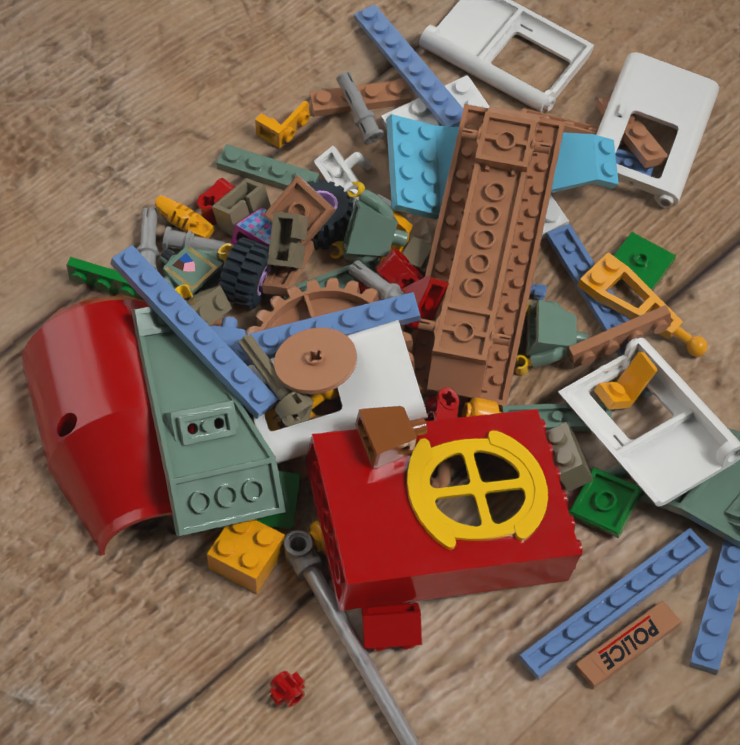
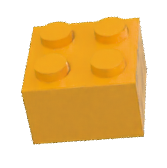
(246, 553)

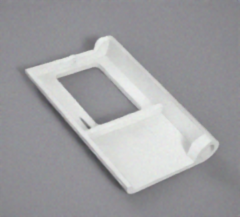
(481, 28)
(670, 98)
(380, 380)
(672, 455)

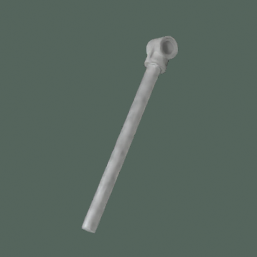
(308, 567)

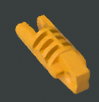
(183, 217)

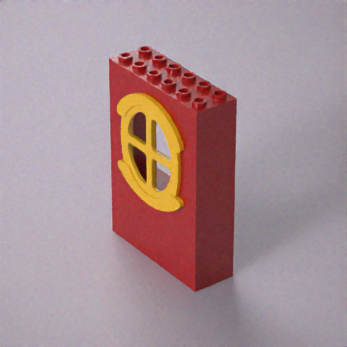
(395, 544)

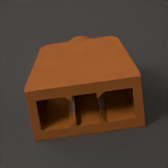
(388, 433)

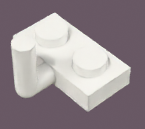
(339, 170)

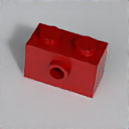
(392, 626)

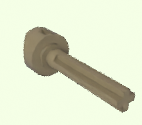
(290, 401)

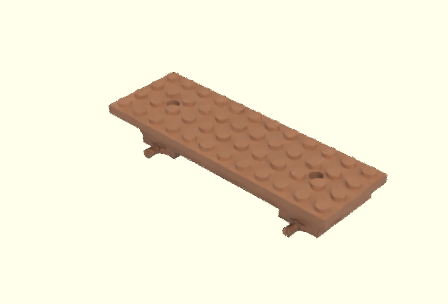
(487, 251)

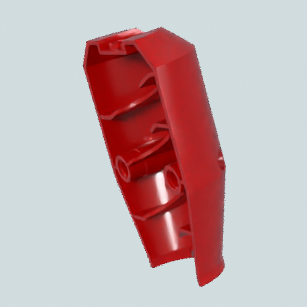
(97, 415)

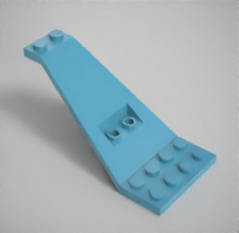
(423, 155)

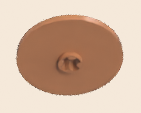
(301, 375)

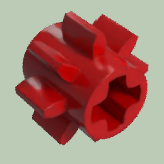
(287, 689)

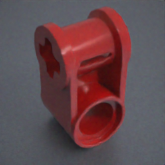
(212, 196)
(398, 269)
(443, 405)

